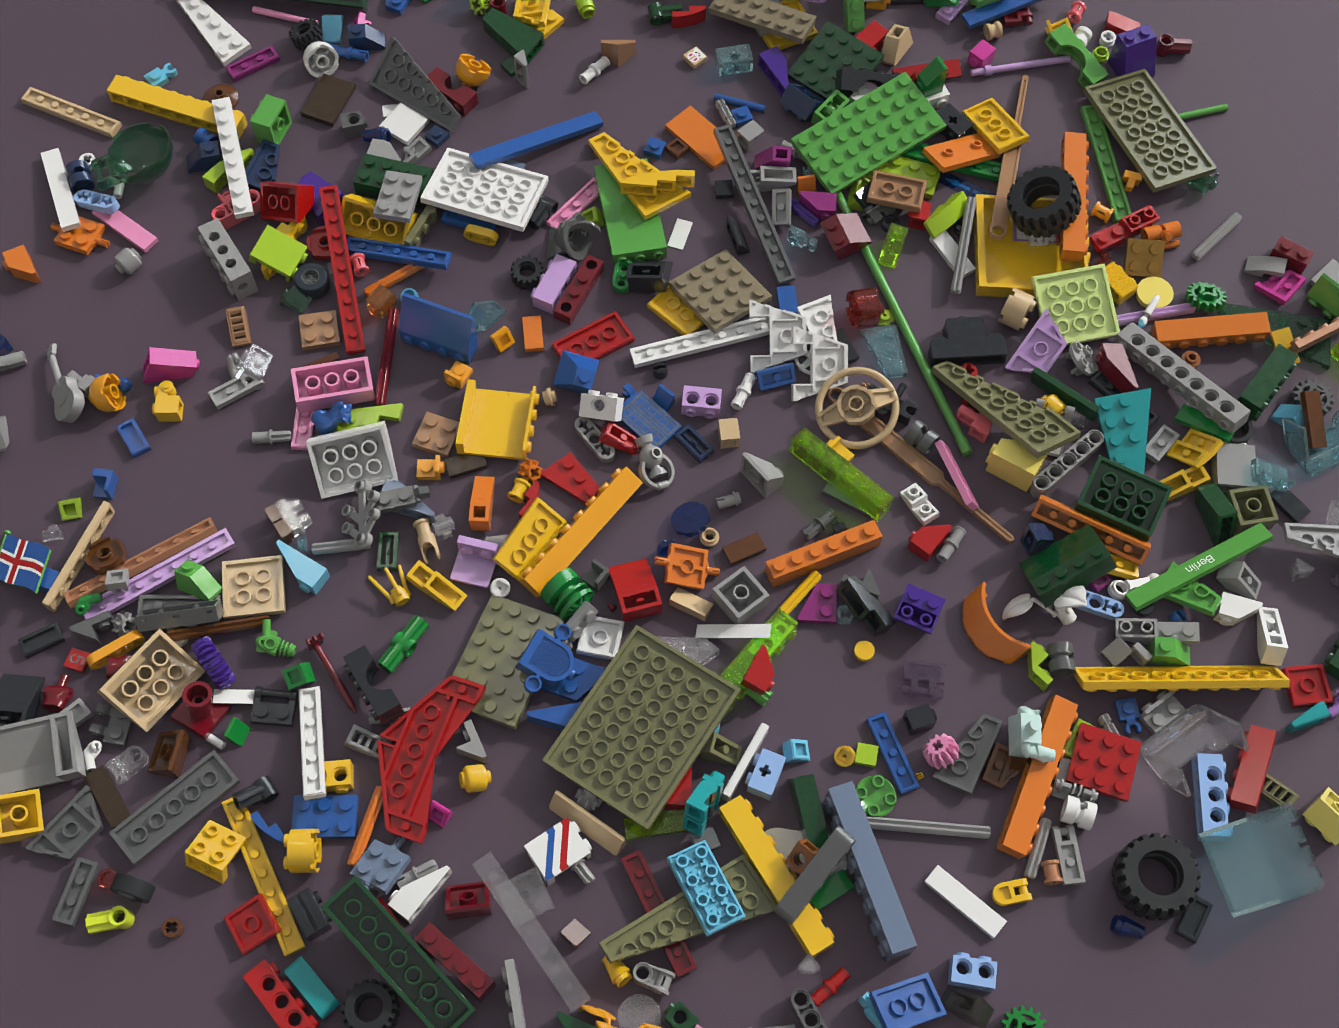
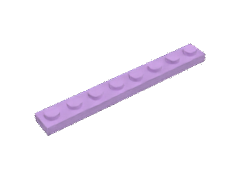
(163, 573)

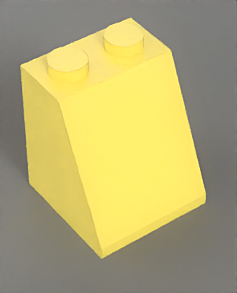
(1013, 463)

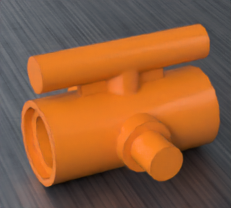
(1163, 232)

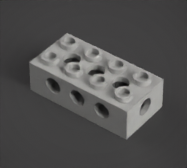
(230, 264)

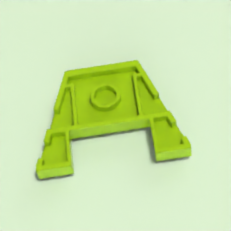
(373, 414)

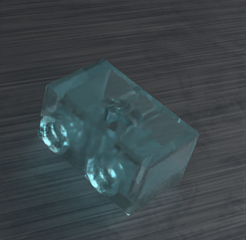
(734, 59)

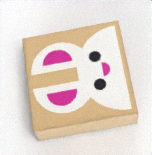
(695, 57)

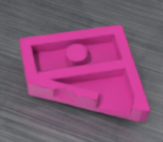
(1281, 288)

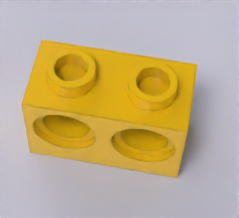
(333, 770)

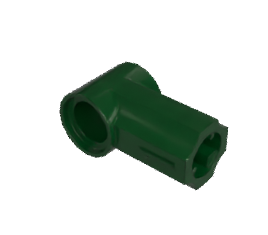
(659, 13)

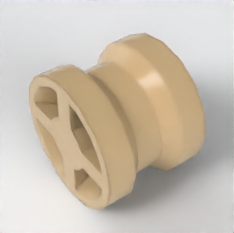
(993, 31)

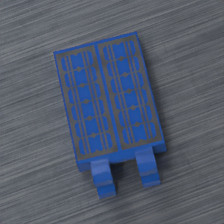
(645, 416)

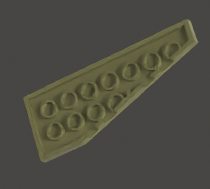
(1024, 421)

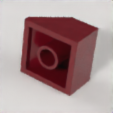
(845, 234)

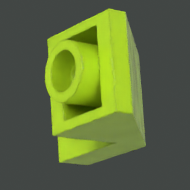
(1035, 658)

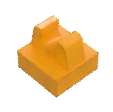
(1131, 179)
(502, 339)

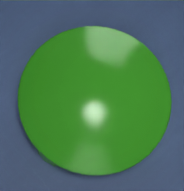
(876, 795)

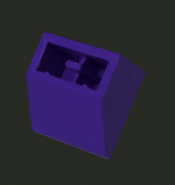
(919, 608)

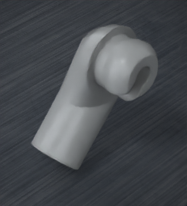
(231, 363)

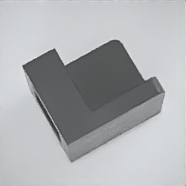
(597, 576)

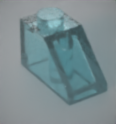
(486, 314)

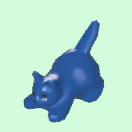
(329, 421)

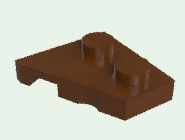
(1002, 767)

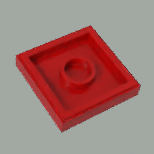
(1307, 685)
(252, 924)

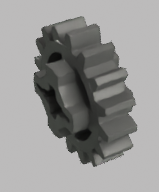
(1325, 396)

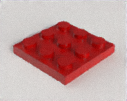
(1103, 762)

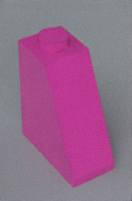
(169, 364)

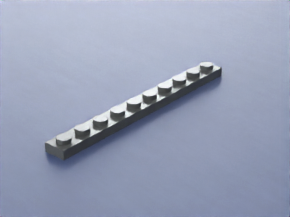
(754, 205)

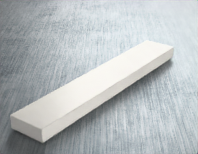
(60, 190)
(312, 743)

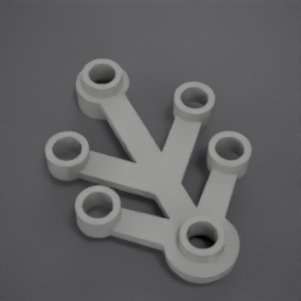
(363, 538)

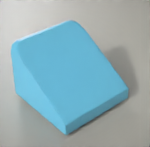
(796, 751)

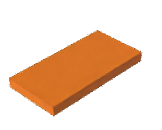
(698, 135)

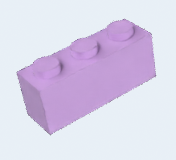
(553, 283)

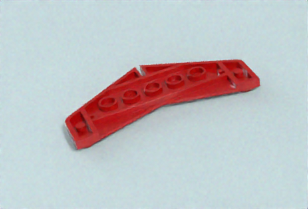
(410, 763)

